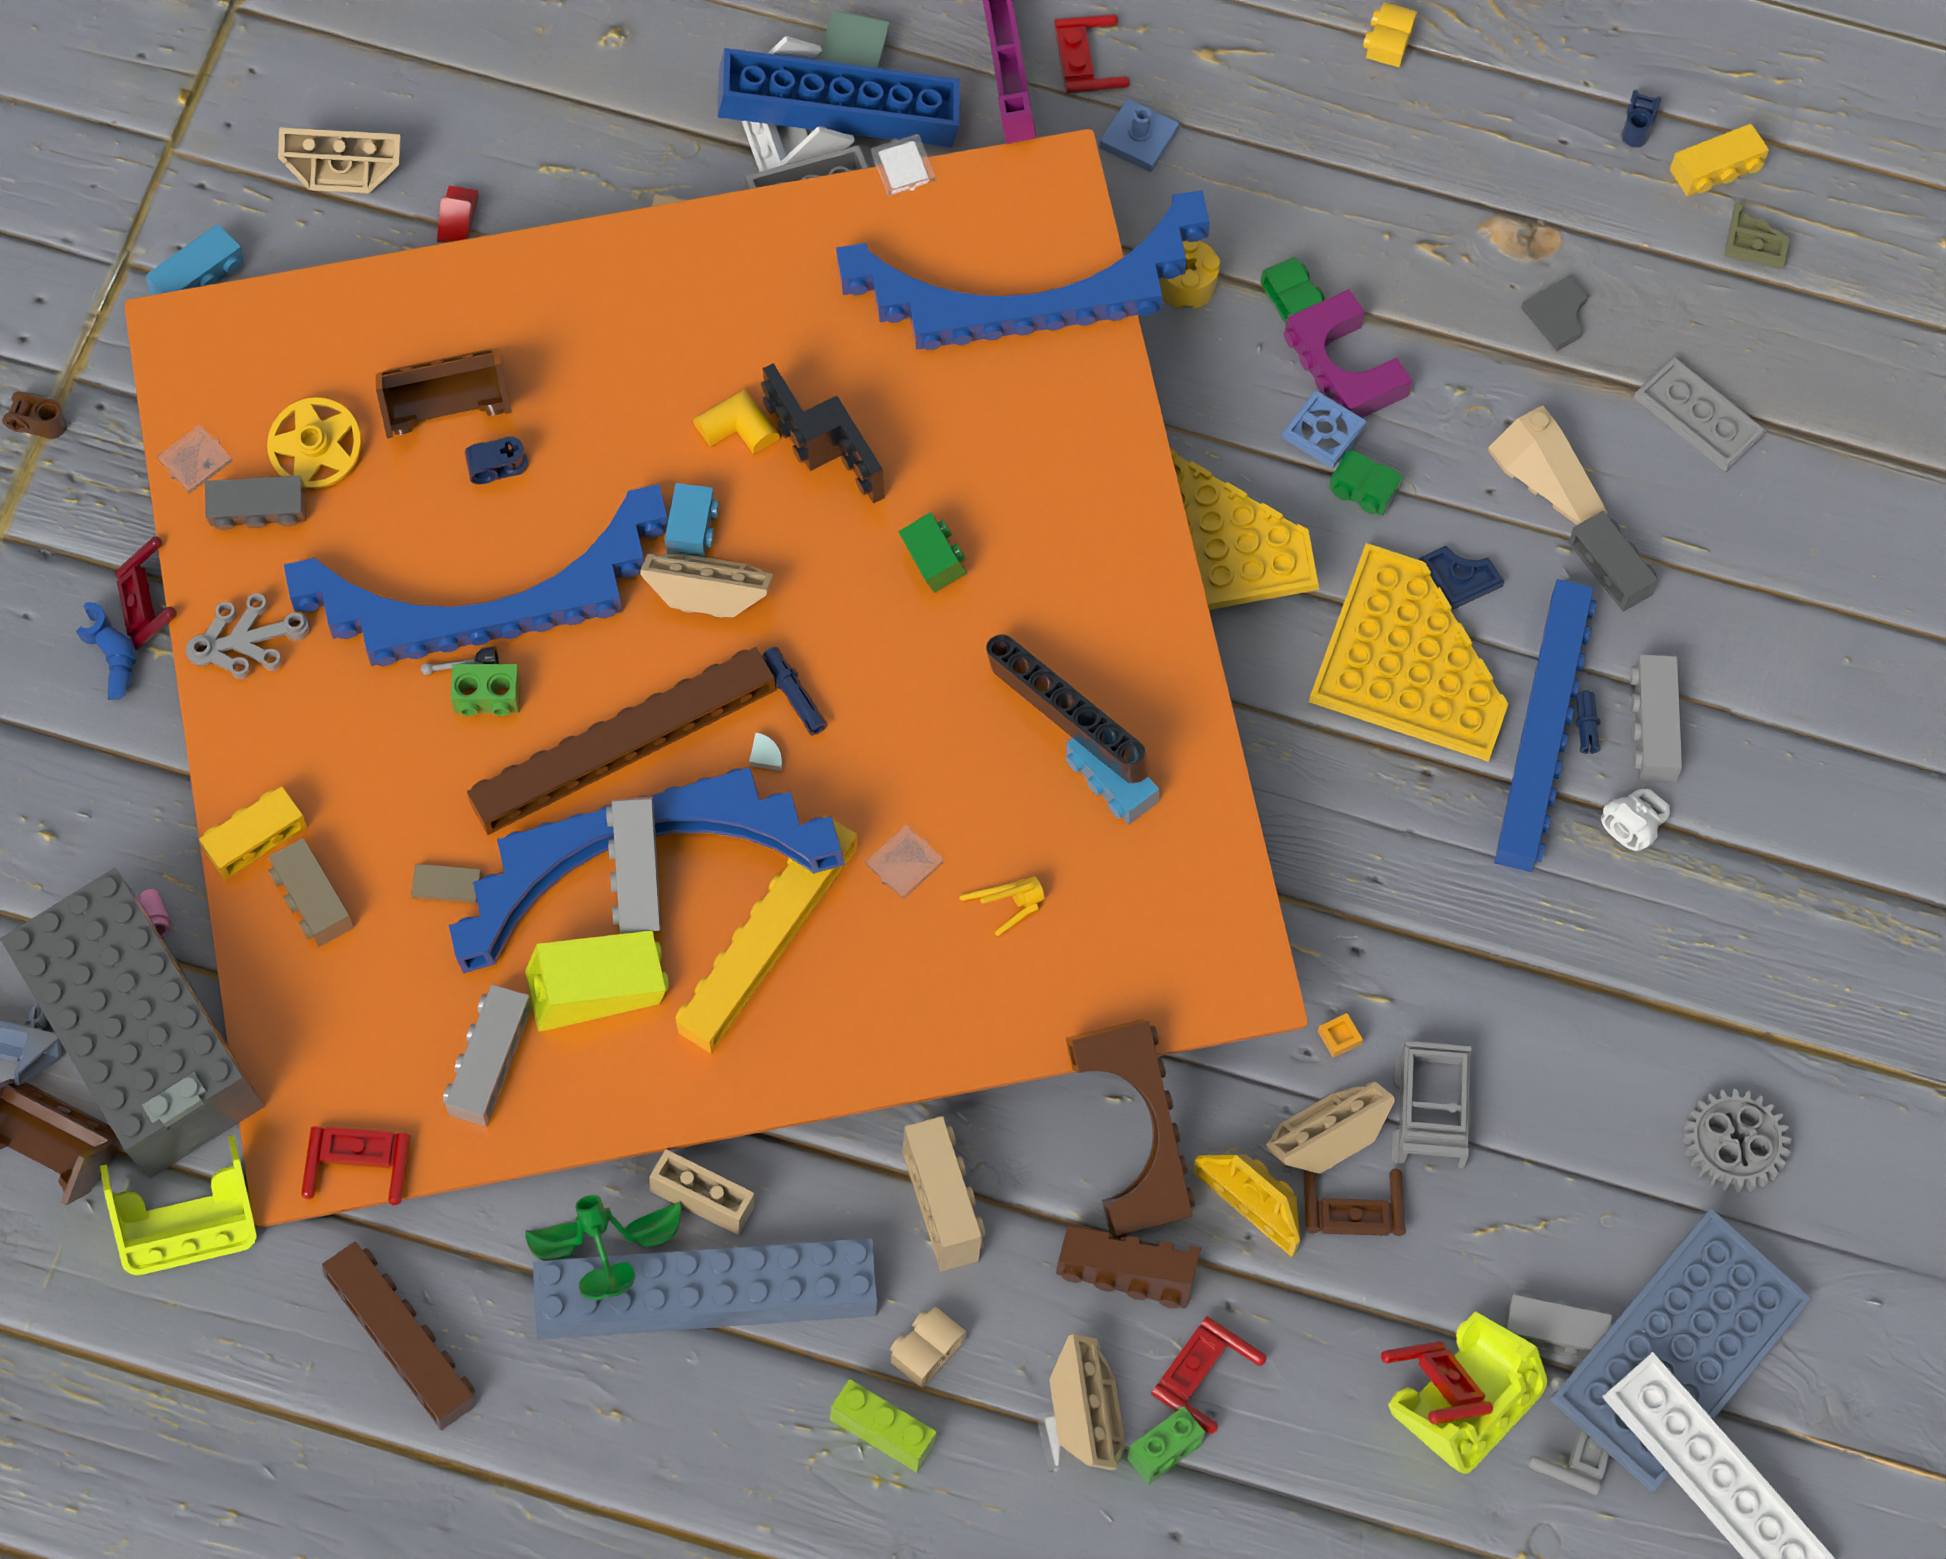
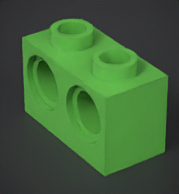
(486, 681)
(1166, 1445)

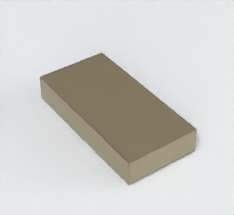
(445, 883)

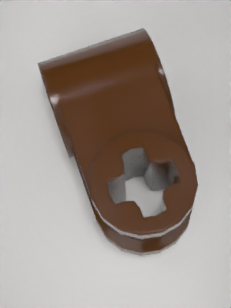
(31, 413)

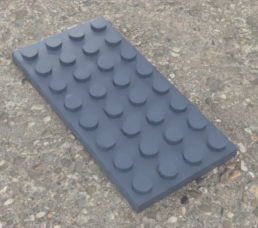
(1704, 1316)

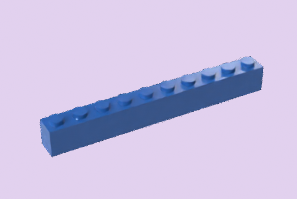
(1544, 725)

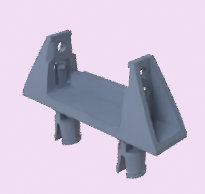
(29, 1045)

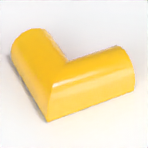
(737, 415)

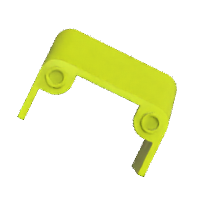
(183, 1230)

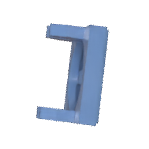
(1322, 403)

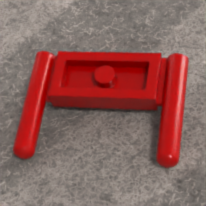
(1076, 56)
(357, 1149)
(1194, 1365)
(1448, 1377)

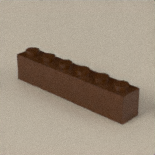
(399, 1335)

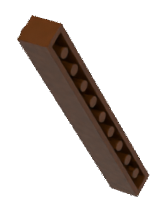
(621, 740)

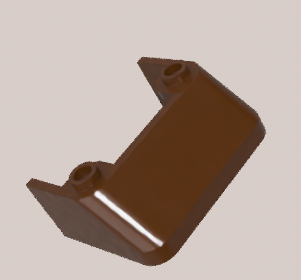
(441, 389)
(56, 1136)

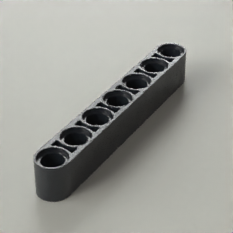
(1068, 708)

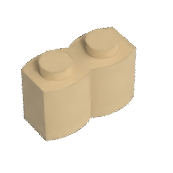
(927, 1346)

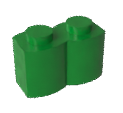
(1290, 288)
(1365, 483)

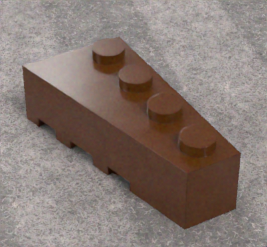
(1128, 1266)

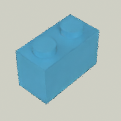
(691, 519)

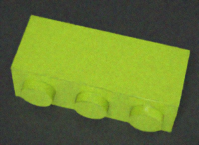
(883, 1425)

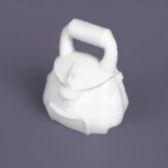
(1635, 821)

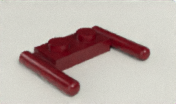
(136, 598)

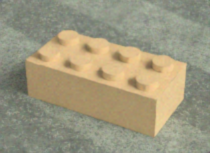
(942, 1193)

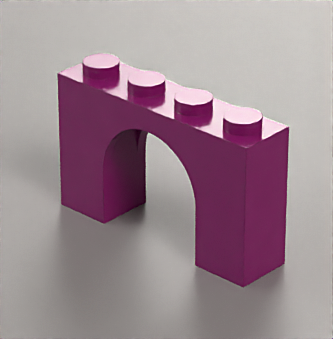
(1359, 392)

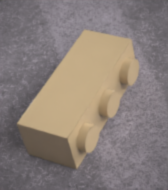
(702, 1192)

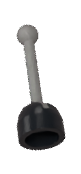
(484, 656)

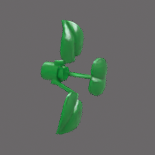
(610, 1281)

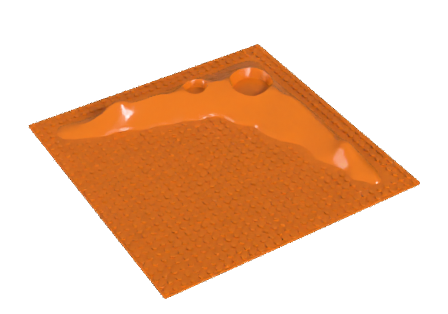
(609, 347)

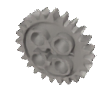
(1764, 1135)

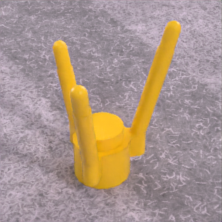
(1024, 892)

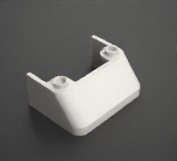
(784, 145)

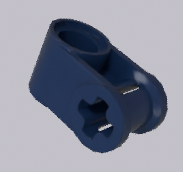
(1639, 120)
(493, 461)

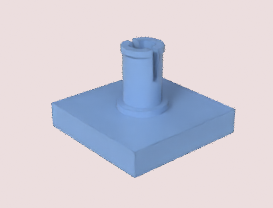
(1139, 135)

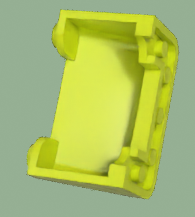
(1505, 1371)

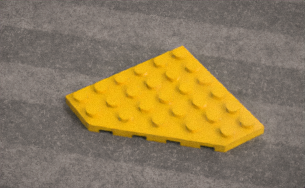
(1242, 545)
(1408, 660)

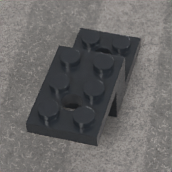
(822, 434)

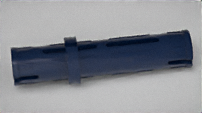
(787, 681)

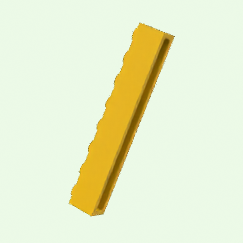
(757, 948)

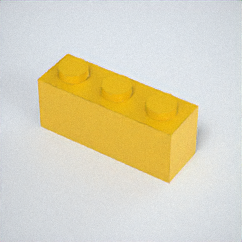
(1719, 160)
(252, 832)

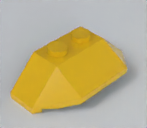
(1254, 1194)

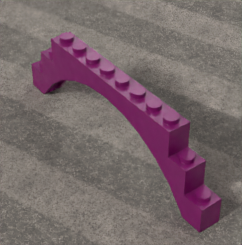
(1009, 71)

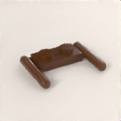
(1355, 1215)

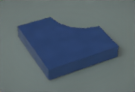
(1461, 578)

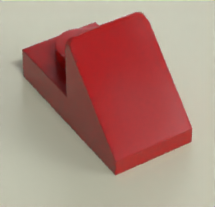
(456, 214)

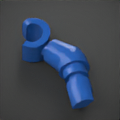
(116, 646)

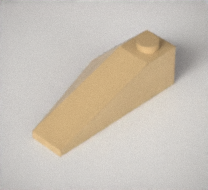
(1544, 460)

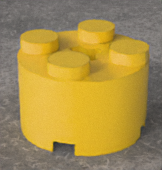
(1200, 277)

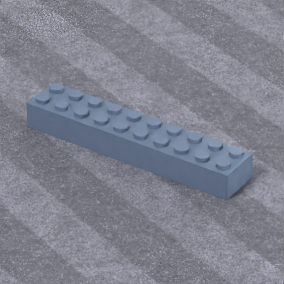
(710, 1289)

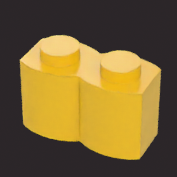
(1390, 34)

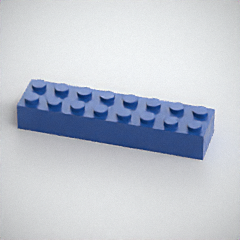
(837, 97)

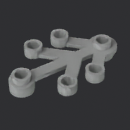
(242, 638)

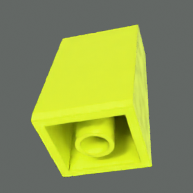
(594, 978)

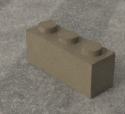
(309, 893)

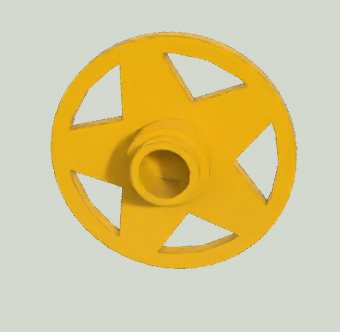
(315, 442)

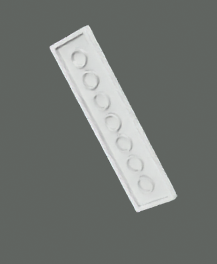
(1710, 1466)

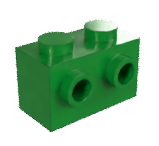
(933, 552)

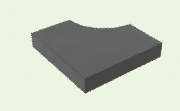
(1556, 312)

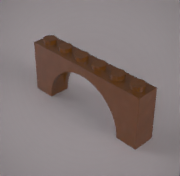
(1160, 1189)

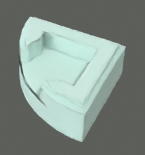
(765, 753)

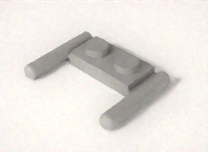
(1585, 1462)

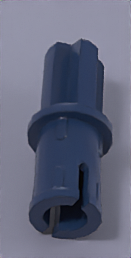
(1587, 722)

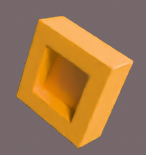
(1340, 1035)

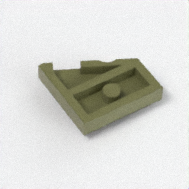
(1755, 240)

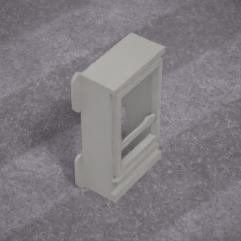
(1429, 1137)

